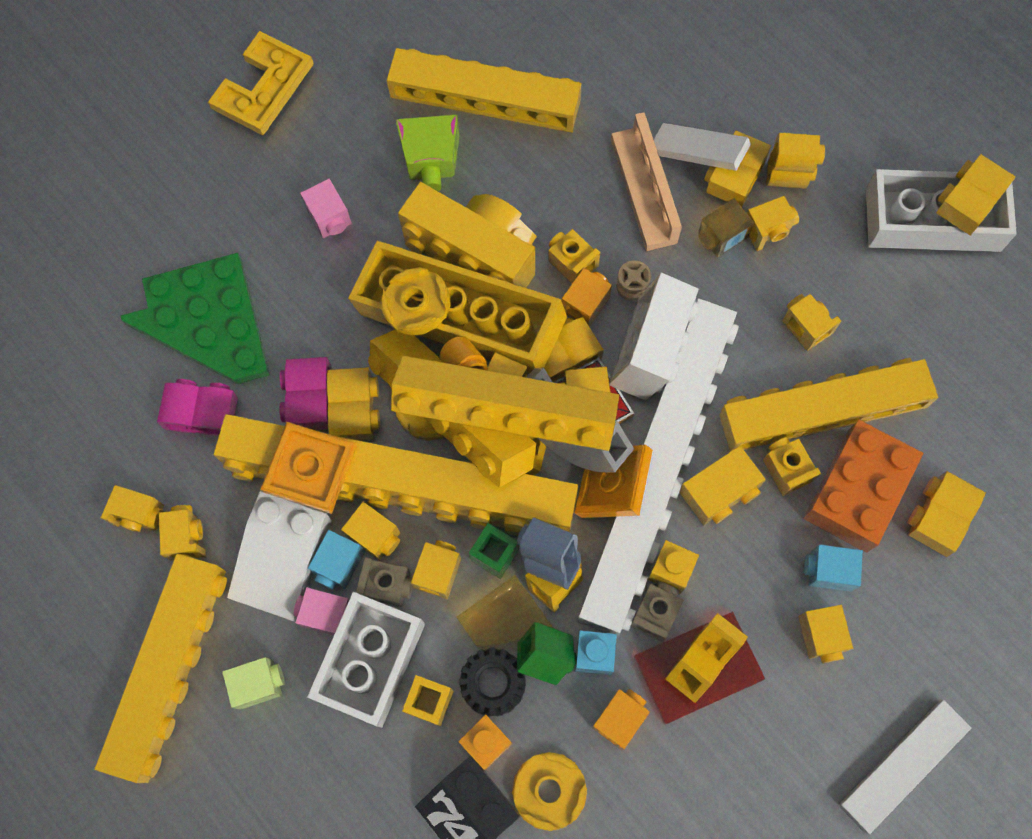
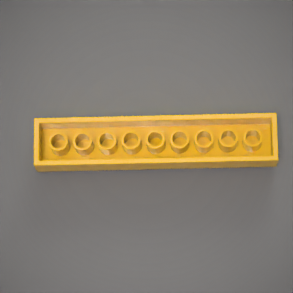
(411, 481)

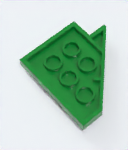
(205, 317)

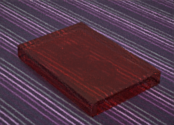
(671, 703)

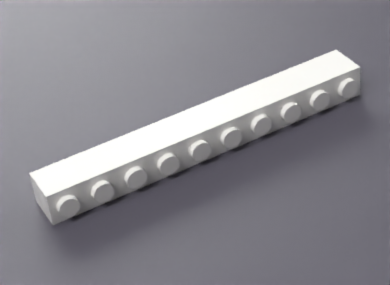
(669, 437)

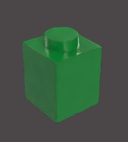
(494, 551)
(545, 653)

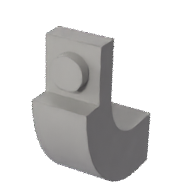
(587, 457)

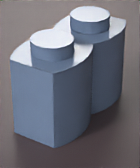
(549, 552)

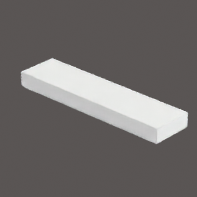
(904, 766)

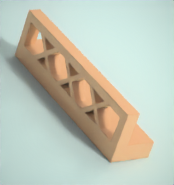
(647, 185)

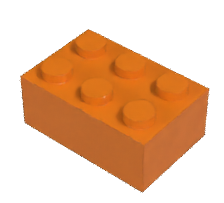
(863, 486)

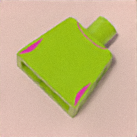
(430, 147)

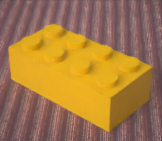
(463, 238)

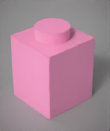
(326, 208)
(320, 611)

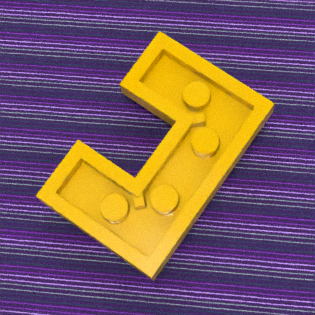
(283, 73)

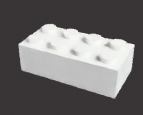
(905, 217)

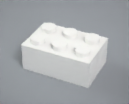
(655, 337)
(367, 659)

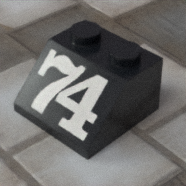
(467, 805)

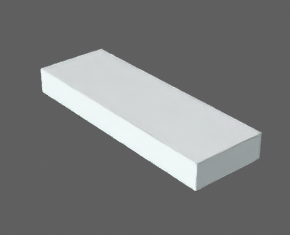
(701, 146)

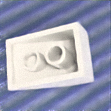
(277, 554)

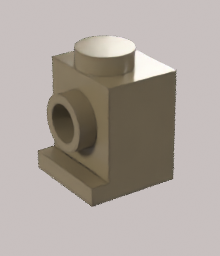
(370, 577)
(648, 620)

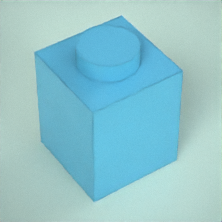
(335, 560)
(834, 567)
(595, 652)

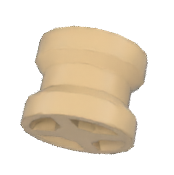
(634, 273)

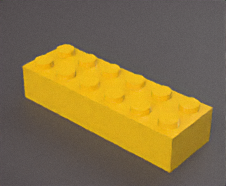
(482, 308)

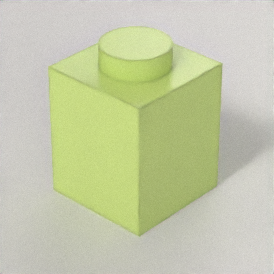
(253, 683)

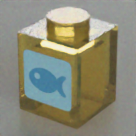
(725, 228)

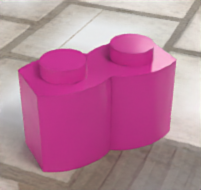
(305, 392)
(195, 408)

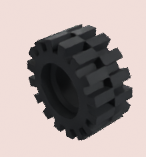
(470, 676)

